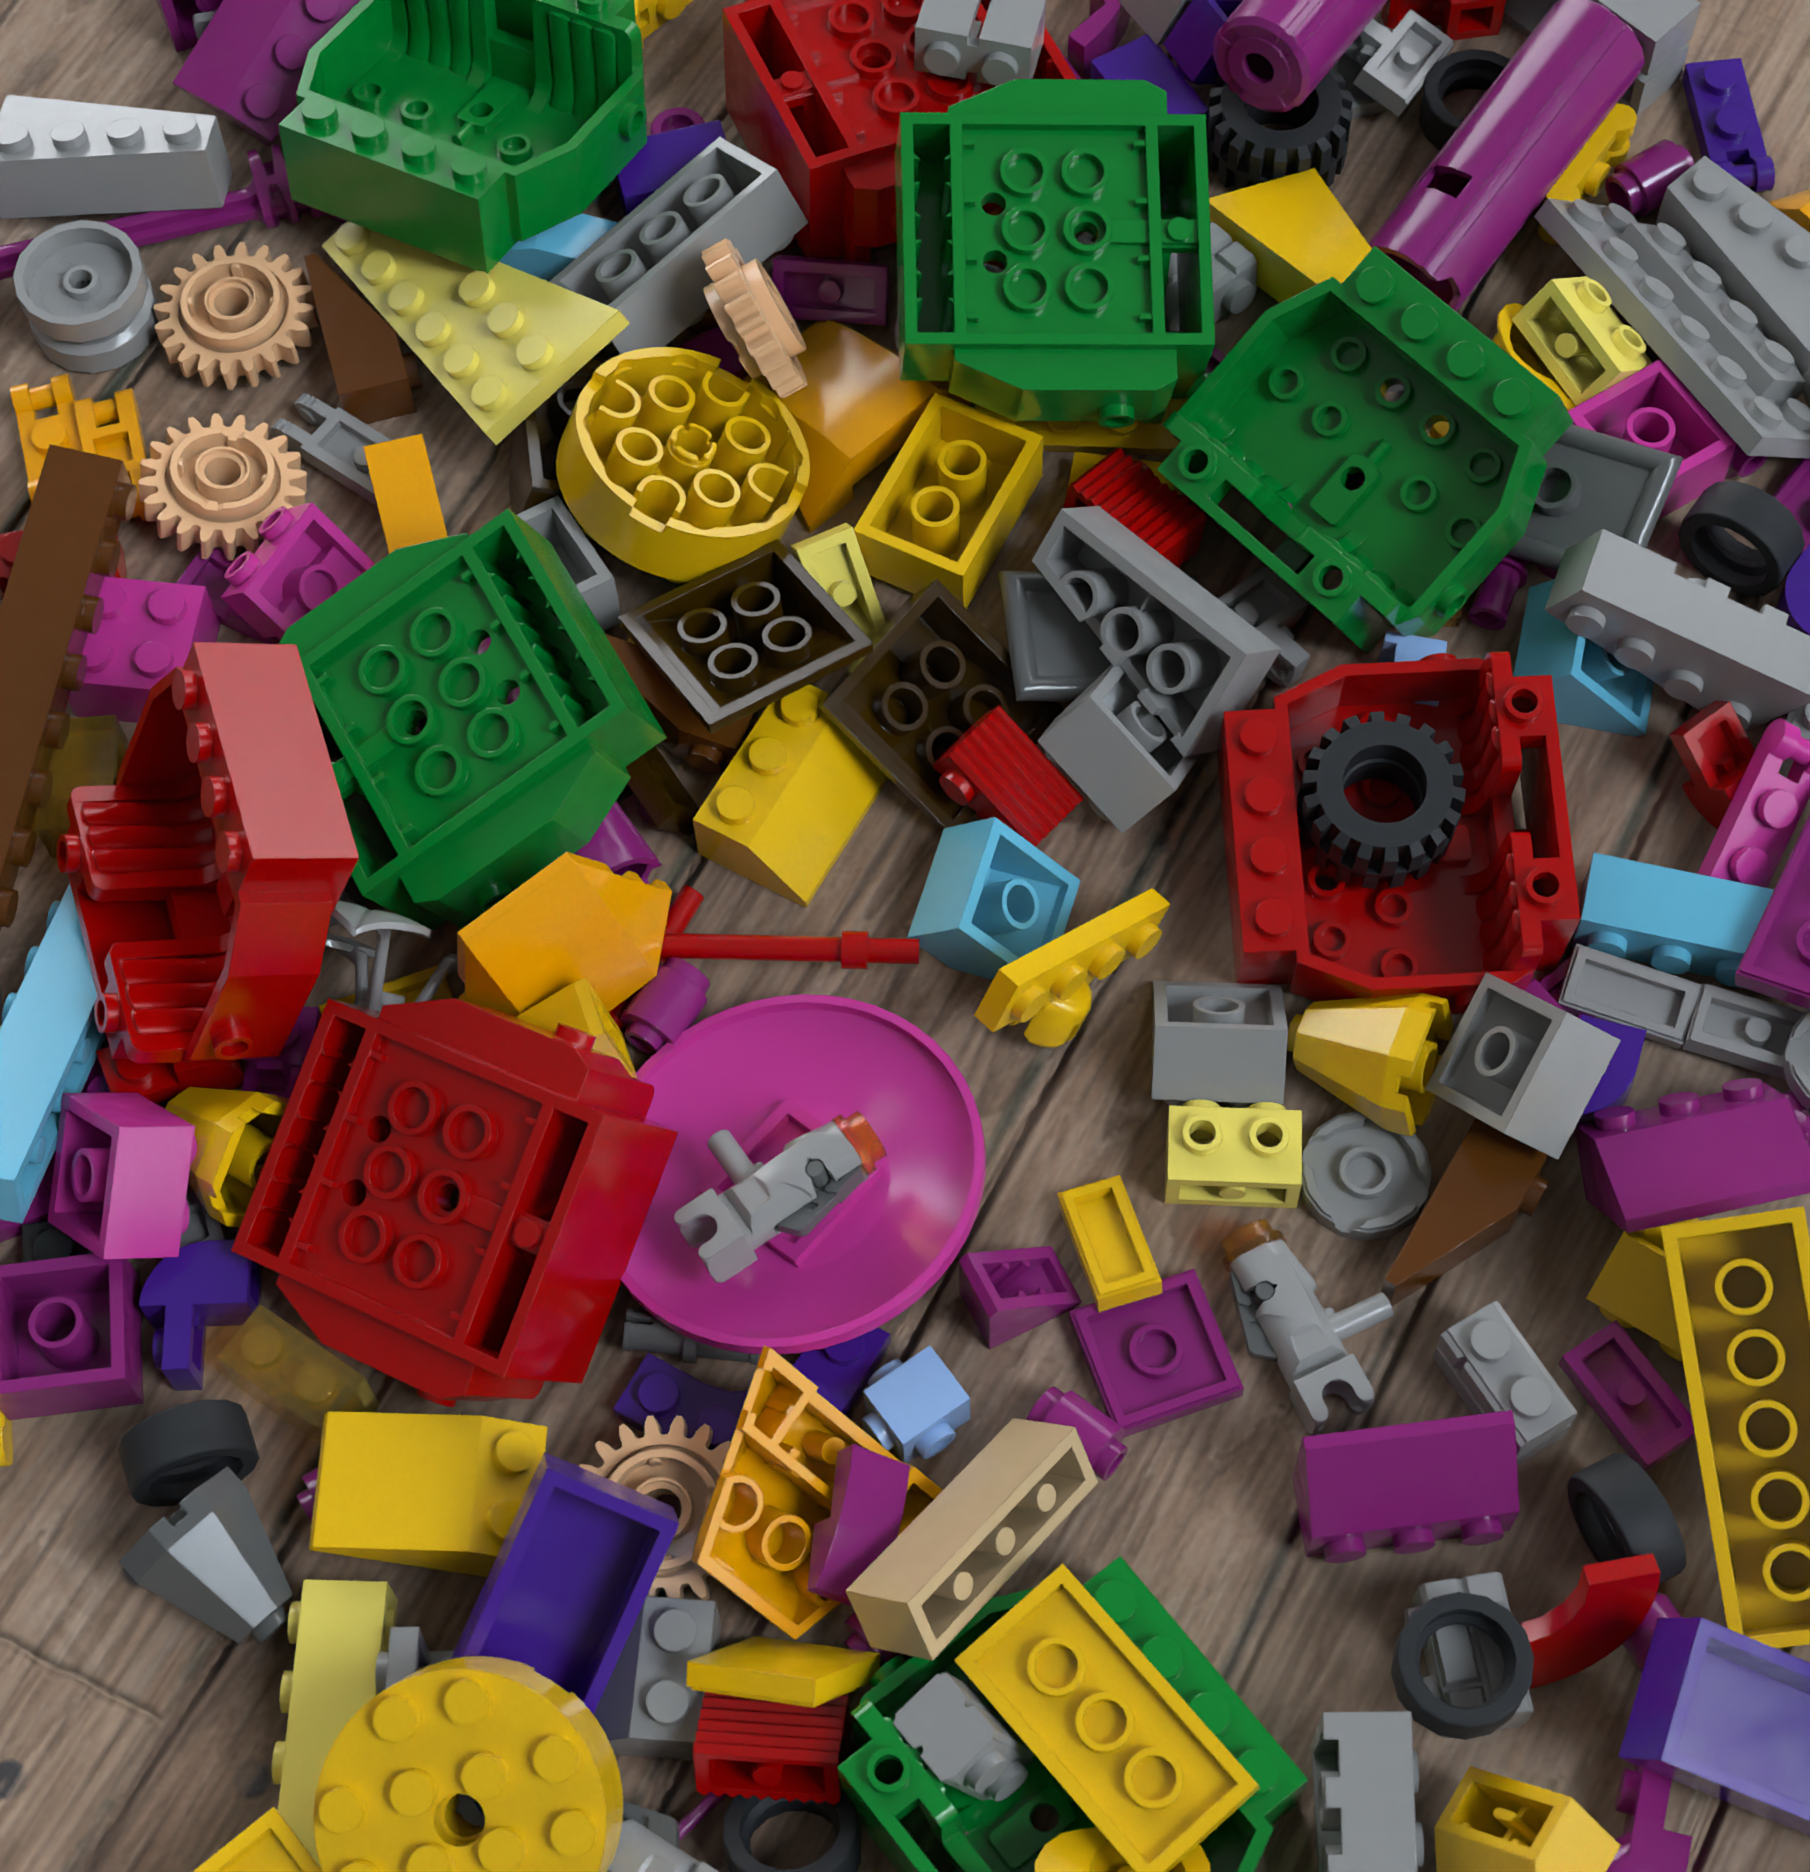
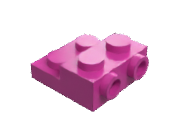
(292, 570)

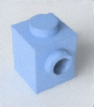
(915, 1406)

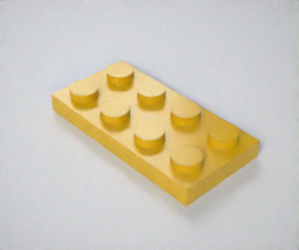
(1106, 1724)

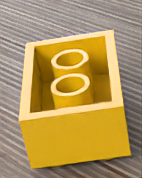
(949, 499)

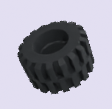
(1255, 154)
(1390, 754)

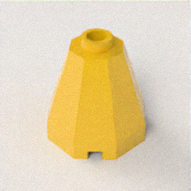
(1374, 1054)
(232, 1145)

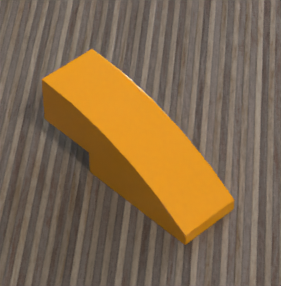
(405, 492)

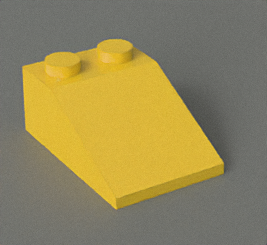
(422, 1487)

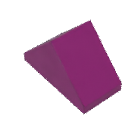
(1014, 1291)

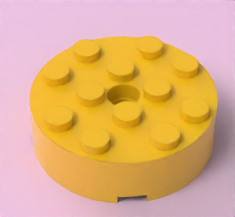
(680, 462)
(480, 1732)

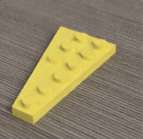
(488, 338)

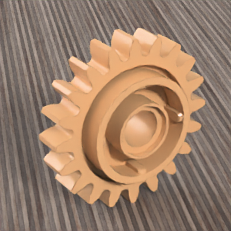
(235, 315)
(754, 318)
(219, 484)
(676, 1467)

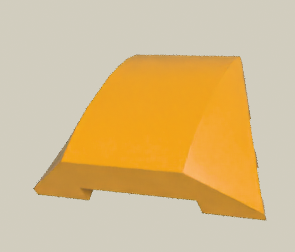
(850, 412)
(565, 927)
(777, 1489)

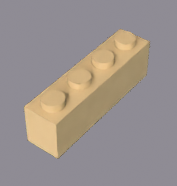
(972, 1538)

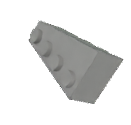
(1157, 624)
(1681, 629)
(1366, 1793)

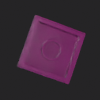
(1157, 1355)

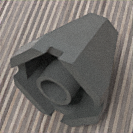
(215, 1562)

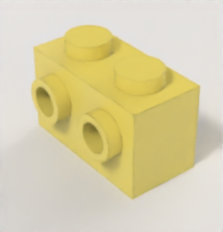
(1581, 337)
(1233, 1155)

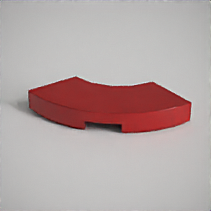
(1594, 1618)

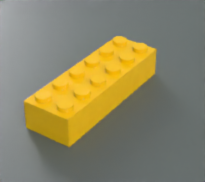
(1747, 1371)

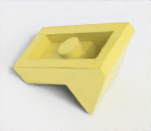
(840, 569)

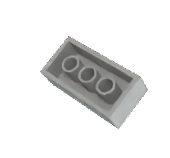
(653, 256)

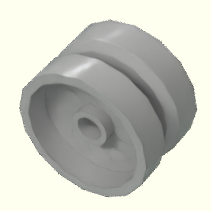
(86, 296)

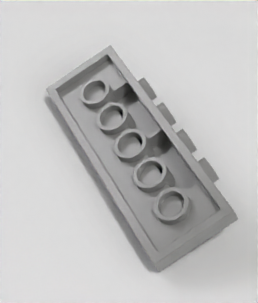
(1689, 323)

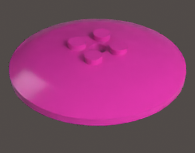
(767, 1079)

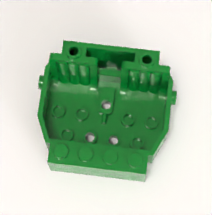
(467, 119)
(1065, 322)
(1308, 409)
(486, 785)
(1000, 1833)

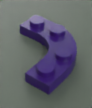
(667, 1391)

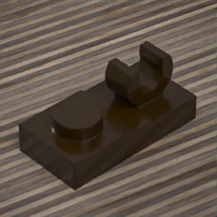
(660, 793)

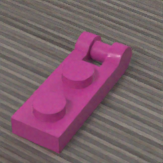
(1762, 810)

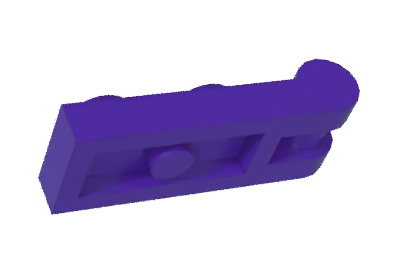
(1728, 121)

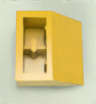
(1517, 1828)

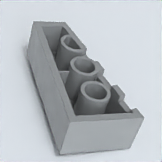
(107, 159)
(1751, 248)

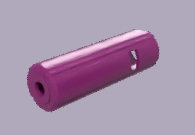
(1283, 48)
(1511, 148)

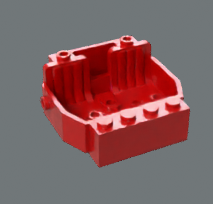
(822, 104)
(211, 861)
(1491, 903)
(547, 1214)

